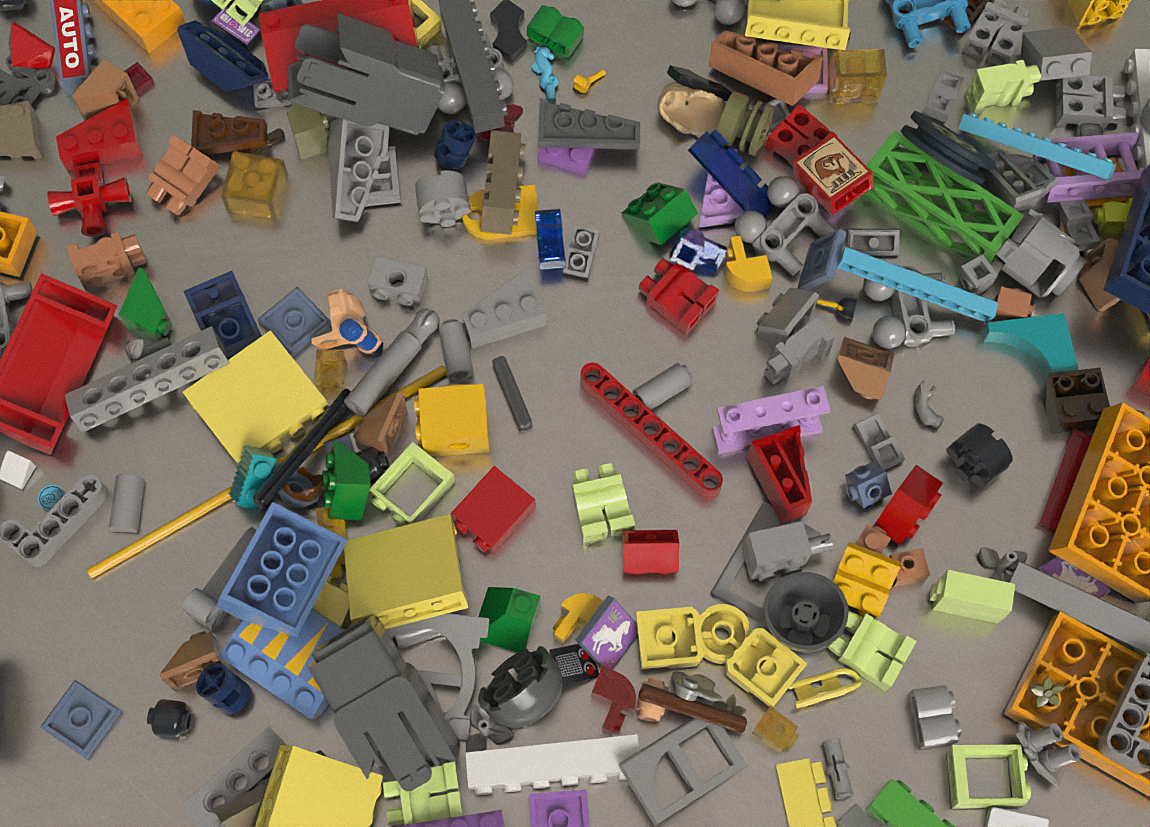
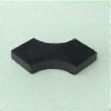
(507, 19)
(692, 80)

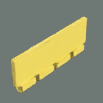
(801, 798)

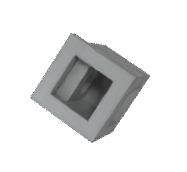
(972, 277)

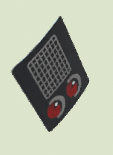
(574, 663)

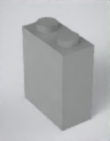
(1056, 53)

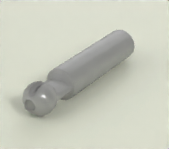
(392, 363)

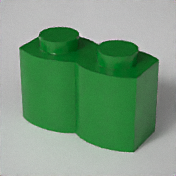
(555, 31)

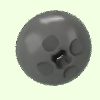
(806, 599)

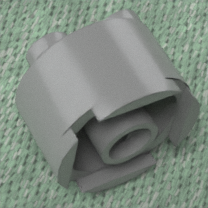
(442, 198)

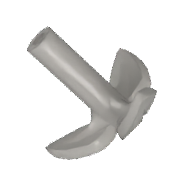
(136, 351)
(1009, 561)
(480, 720)

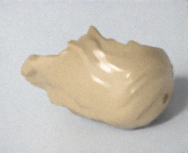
(690, 109)

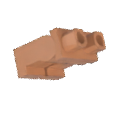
(183, 174)
(106, 259)

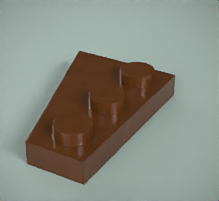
(224, 134)

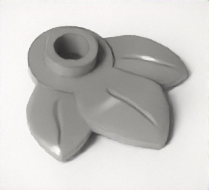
(692, 686)

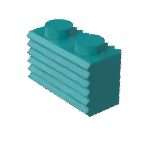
(253, 472)

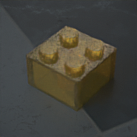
(856, 76)
(254, 184)

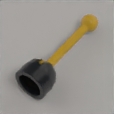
(845, 306)

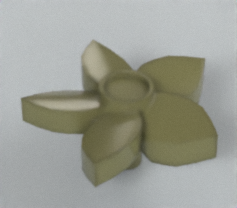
(1047, 692)
(730, 705)

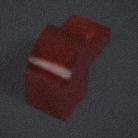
(618, 692)

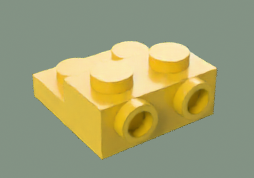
(866, 578)

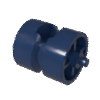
(454, 144)
(223, 688)

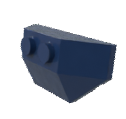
(220, 57)

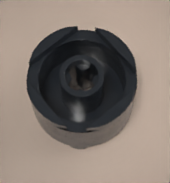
(980, 455)

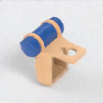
(348, 325)

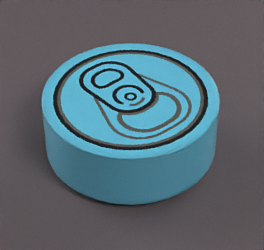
(50, 496)

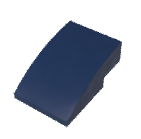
(224, 307)

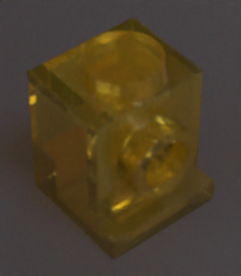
(327, 362)
(765, 730)

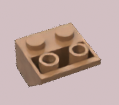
(103, 89)
(1095, 273)

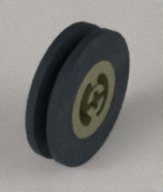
(948, 148)

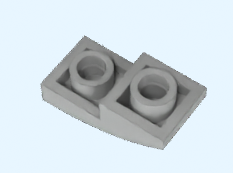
(266, 97)
(581, 251)

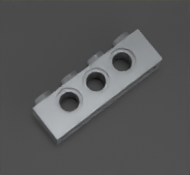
(199, 807)

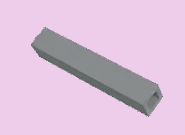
(1082, 606)

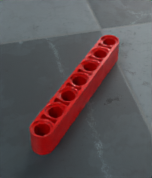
(654, 442)

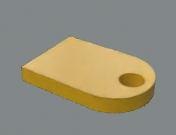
(526, 219)

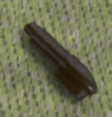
(272, 138)

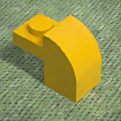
(746, 273)
(579, 610)

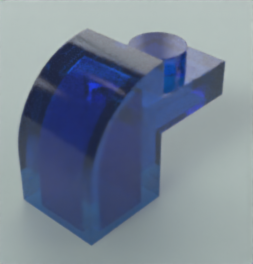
(550, 239)
(694, 249)

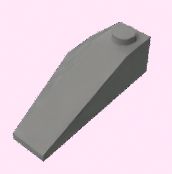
(354, 164)

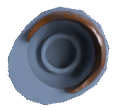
(301, 488)

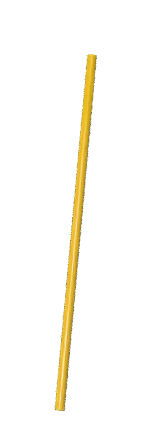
(224, 496)

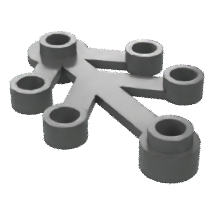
(12, 86)

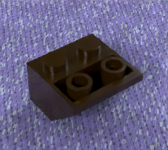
(1075, 399)

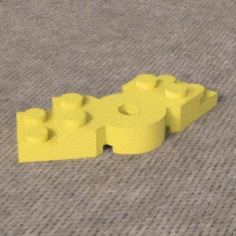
(750, 656)

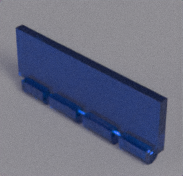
(726, 170)

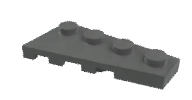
(573, 128)

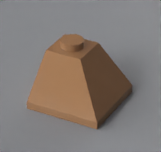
(865, 367)
(382, 425)
(191, 660)

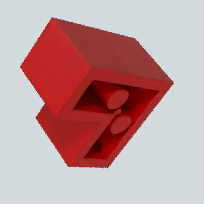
(909, 503)

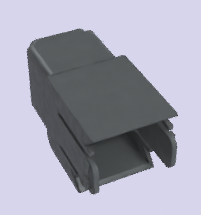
(386, 83)
(382, 704)

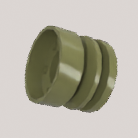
(746, 124)

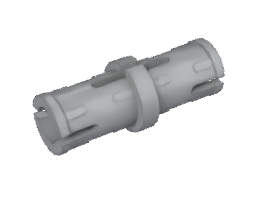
(838, 769)

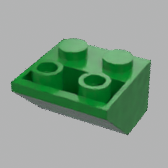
(660, 212)
(345, 483)

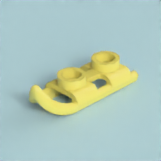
(830, 687)

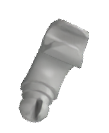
(925, 413)

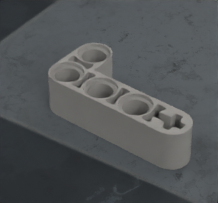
(56, 516)
(202, 604)
(1126, 733)

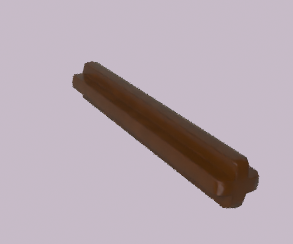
(693, 708)

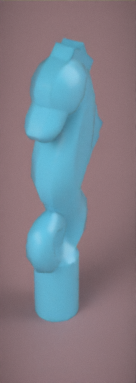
(543, 66)

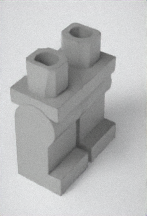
(999, 24)
(1088, 101)
(799, 348)

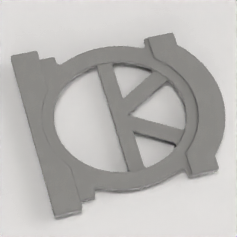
(464, 634)

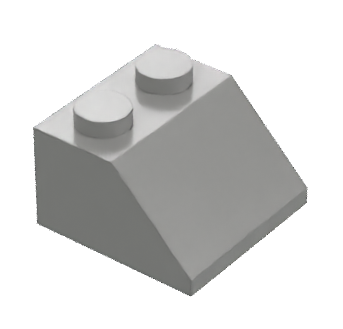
(788, 315)

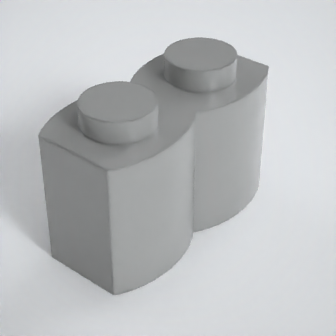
(934, 716)

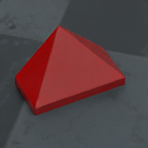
(28, 49)

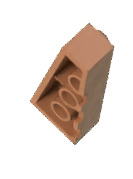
(765, 67)

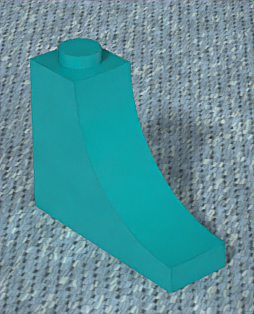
(1040, 337)

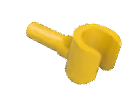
(582, 84)

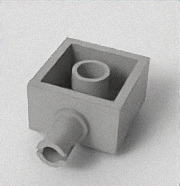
(781, 550)

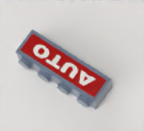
(72, 42)

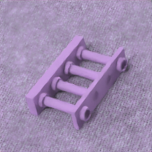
(1091, 186)
(765, 416)

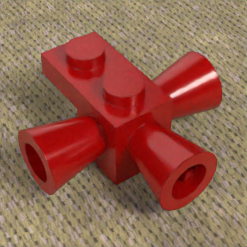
(89, 197)

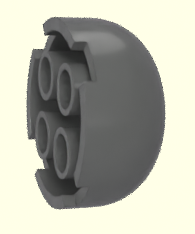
(528, 698)

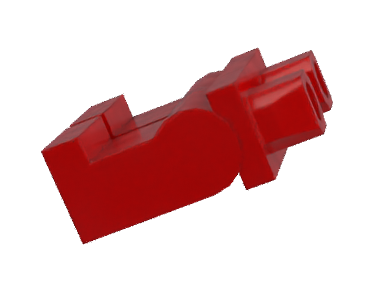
(797, 134)
(678, 295)

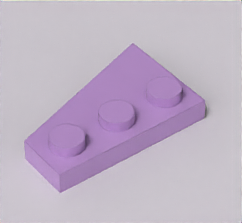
(718, 205)

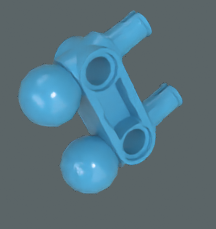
(925, 11)

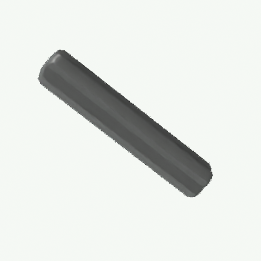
(512, 392)

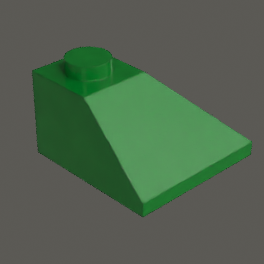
(143, 310)
(511, 617)

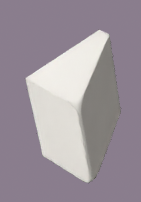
(16, 470)

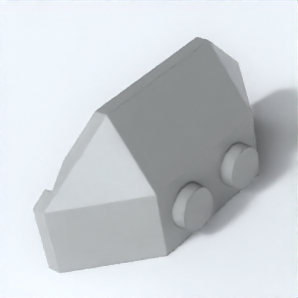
(1018, 179)

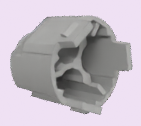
(1043, 260)

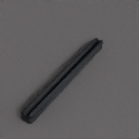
(301, 451)

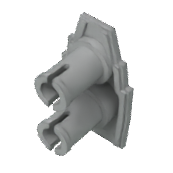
(1043, 755)

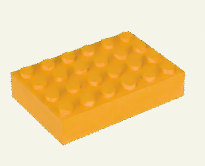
(1109, 506)
(1094, 678)

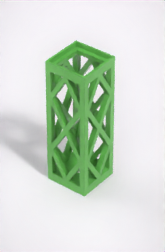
(953, 194)

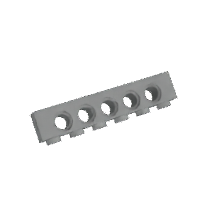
(146, 379)

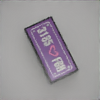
(245, 36)

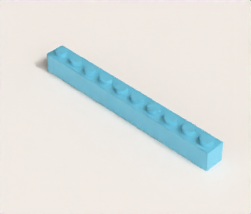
(1033, 145)
(917, 285)

